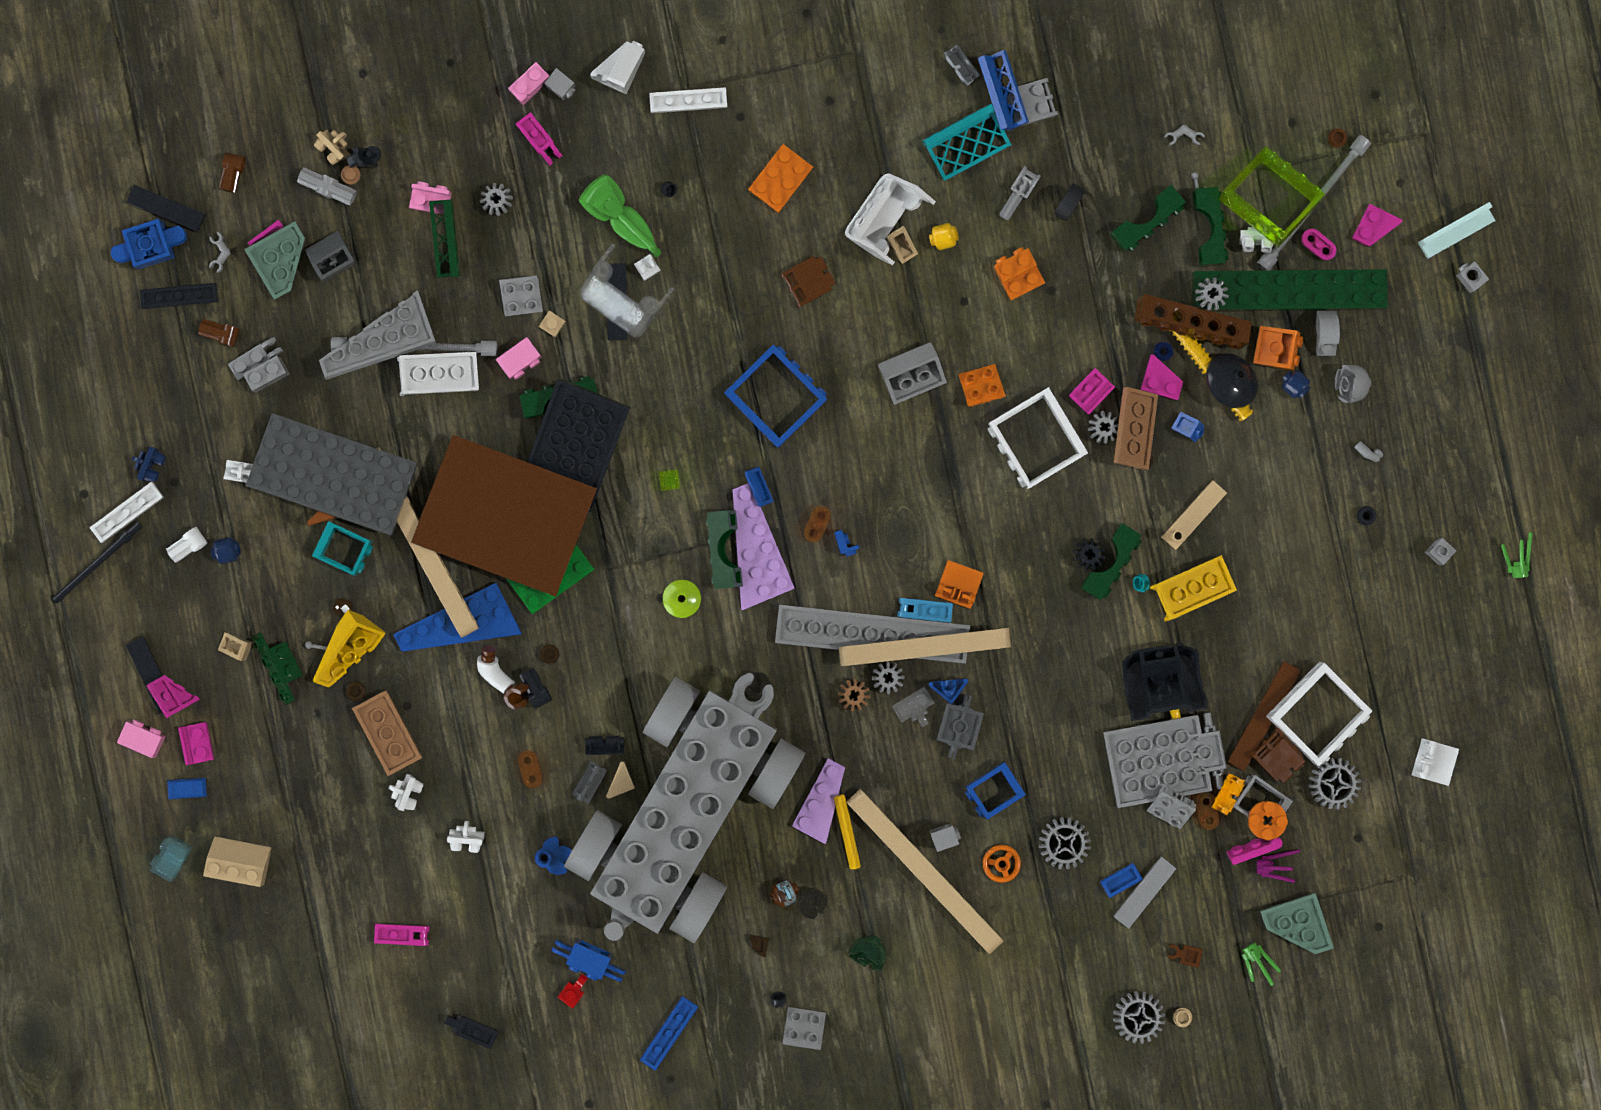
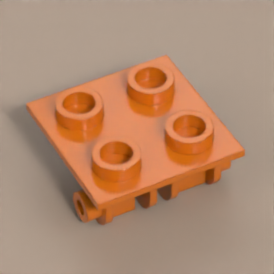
(981, 385)
(959, 584)

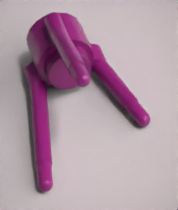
(1266, 867)

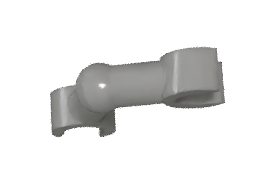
(1184, 129)
(225, 252)

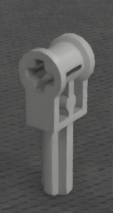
(1021, 189)

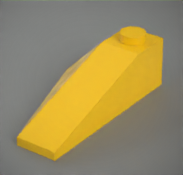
(349, 642)

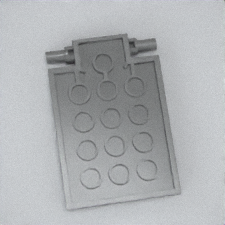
(1164, 755)

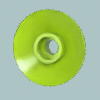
(691, 602)

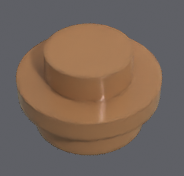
(350, 175)

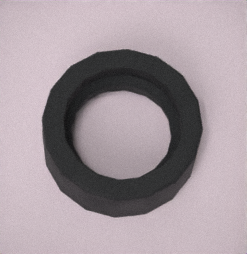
(1069, 202)

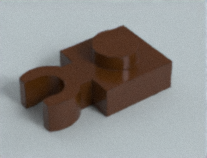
(1188, 955)

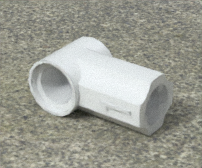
(191, 542)

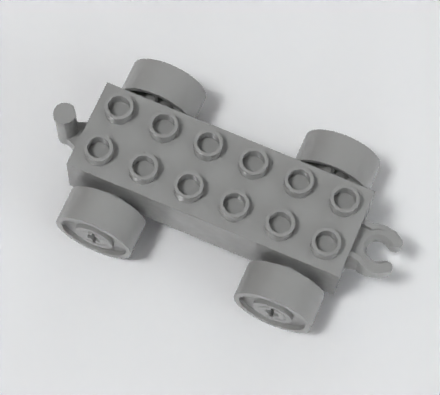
(684, 809)

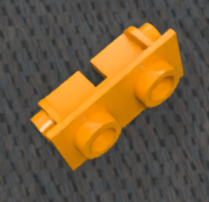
(1224, 800)

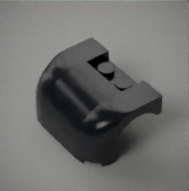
(1163, 680)

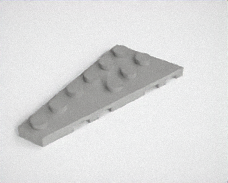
(387, 337)

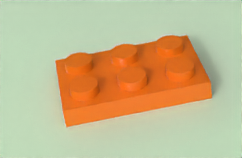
(780, 178)

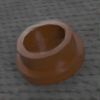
(1337, 138)

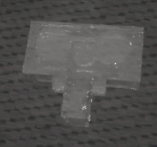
(914, 706)

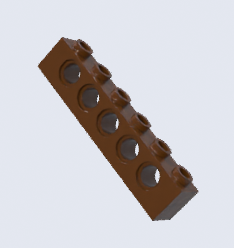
(1238, 328)

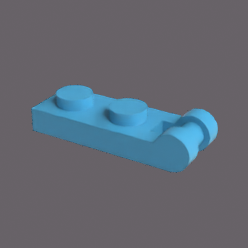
(926, 610)

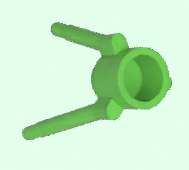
(1520, 567)
(1252, 953)

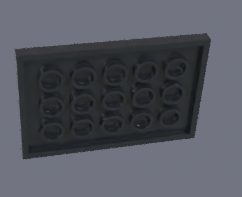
(579, 434)

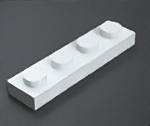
(688, 100)
(126, 512)

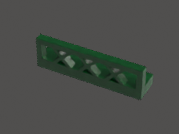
(451, 238)

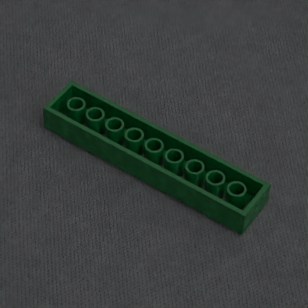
(1297, 290)

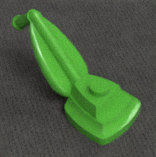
(606, 202)

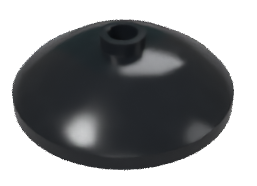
(1232, 380)

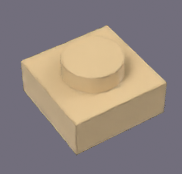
(552, 324)

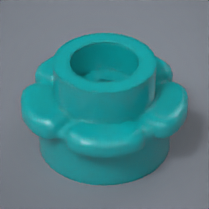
(1141, 582)

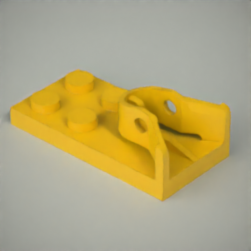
(1194, 588)

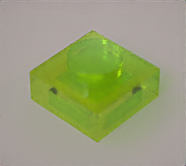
(669, 480)

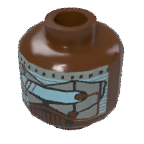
(784, 893)

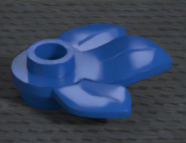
(556, 856)

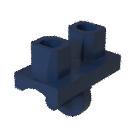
(152, 456)

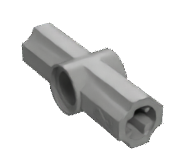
(326, 186)

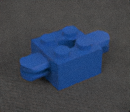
(148, 244)
(589, 959)

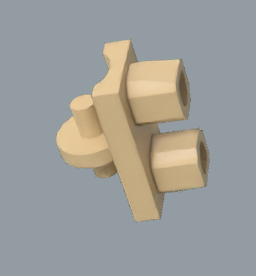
(335, 143)

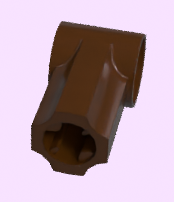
(232, 167)
(222, 333)

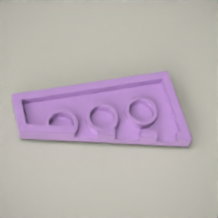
(819, 806)

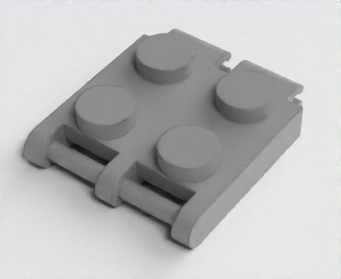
(1034, 101)

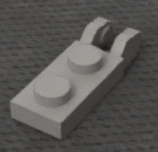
(253, 358)

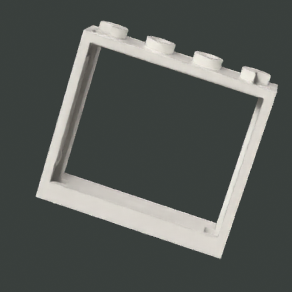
(1062, 420)
(1297, 692)

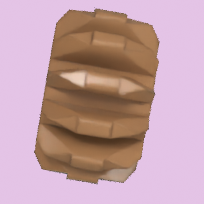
(860, 697)

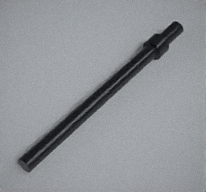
(125, 537)

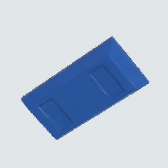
(758, 487)
(187, 788)
(1121, 880)

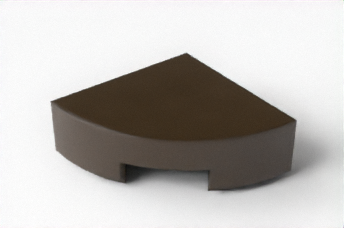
(759, 944)

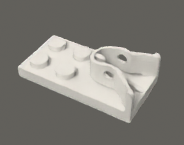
(438, 373)

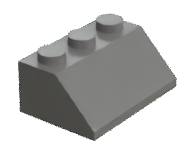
(912, 373)

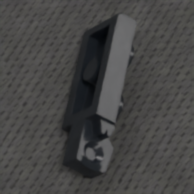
(472, 1030)

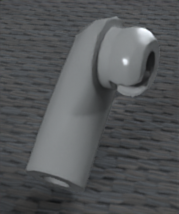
(1367, 453)

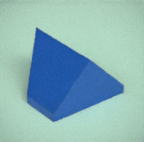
(949, 688)

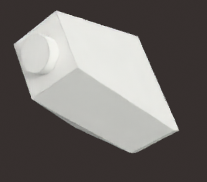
(620, 67)

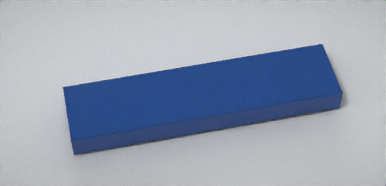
(669, 1033)

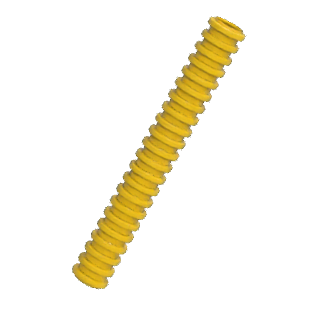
(1203, 360)

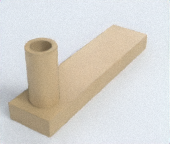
(1194, 515)

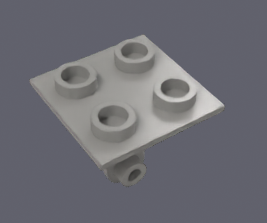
(521, 295)
(1171, 808)
(804, 1028)

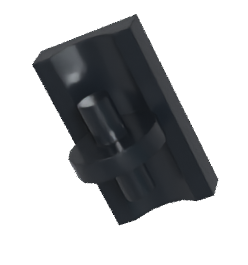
(364, 157)

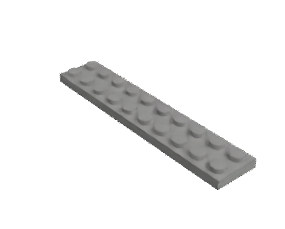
(839, 629)

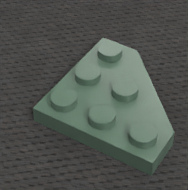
(278, 258)
(1299, 923)

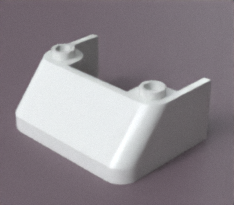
(881, 213)

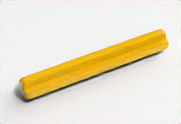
(847, 831)

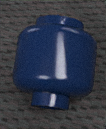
(1295, 384)
(226, 550)

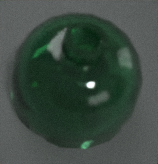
(869, 951)

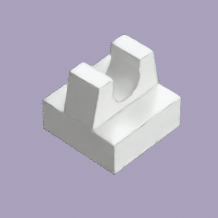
(647, 267)

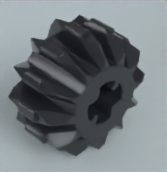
(1094, 550)

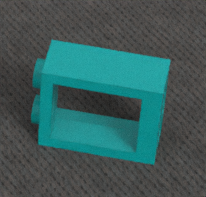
(325, 541)

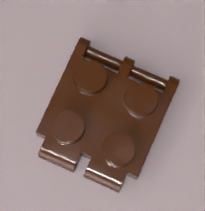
(809, 280)
(1278, 756)

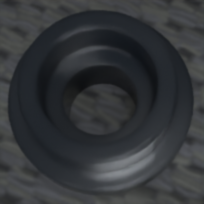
(1372, 515)

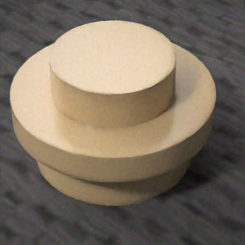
(1182, 1017)

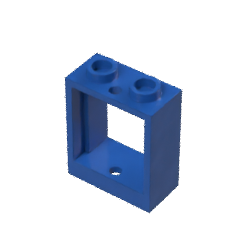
(1019, 793)

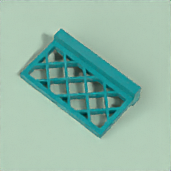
(959, 127)

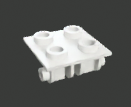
(1435, 762)

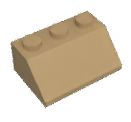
(237, 861)

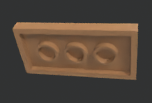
(1135, 428)
(387, 733)

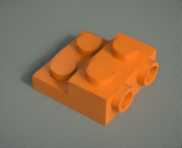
(1018, 273)
(1278, 348)

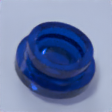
(1169, 349)

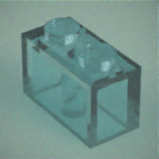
(171, 858)

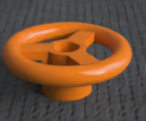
(1010, 852)

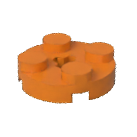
(1256, 820)

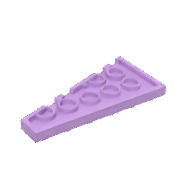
(757, 553)

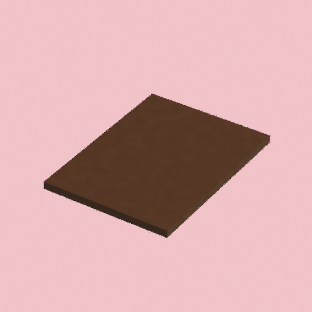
(504, 515)

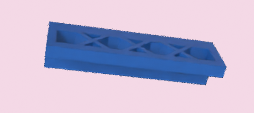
(997, 93)

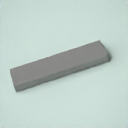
(1144, 892)

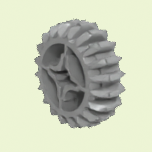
(1351, 786)
(1071, 836)
(1140, 1008)

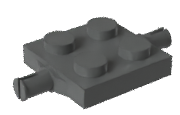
(960, 726)

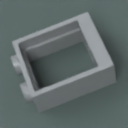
(1285, 802)

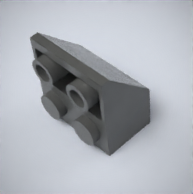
(330, 257)

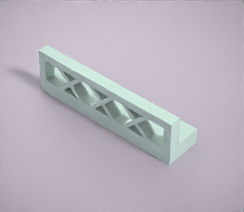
(1457, 231)

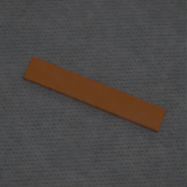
(1259, 722)

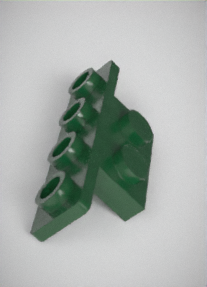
(280, 665)

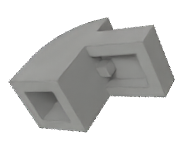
(1327, 333)

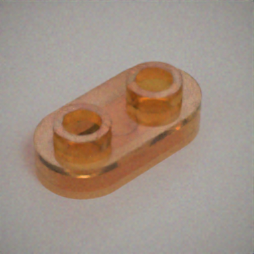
(817, 524)
(530, 769)
(1206, 811)

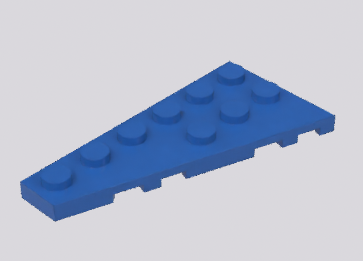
(488, 610)

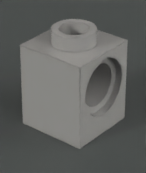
(560, 84)
(1480, 277)
(1440, 551)

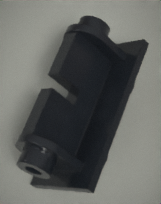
(610, 746)

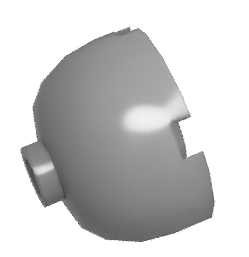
(1352, 383)

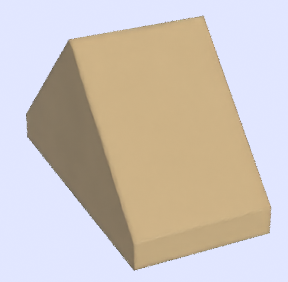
(902, 244)
(235, 646)
(622, 781)

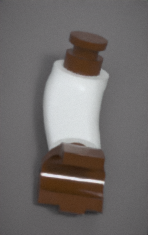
(489, 669)

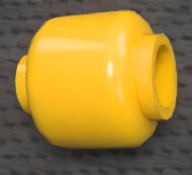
(944, 236)

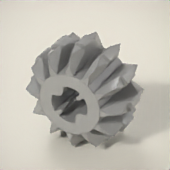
(501, 194)
(1207, 287)
(1104, 420)
(881, 679)

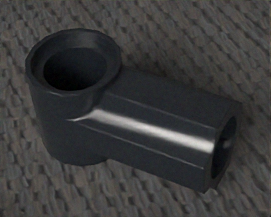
(536, 691)

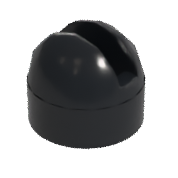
(668, 189)
(775, 999)

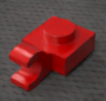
(572, 992)

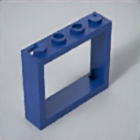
(793, 367)

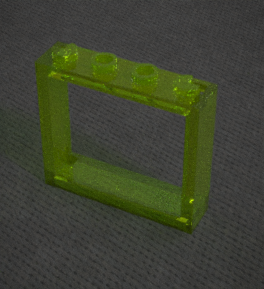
(1252, 215)

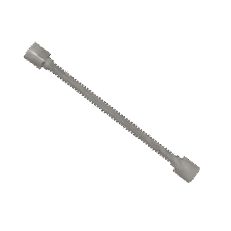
(1358, 148)
(486, 348)

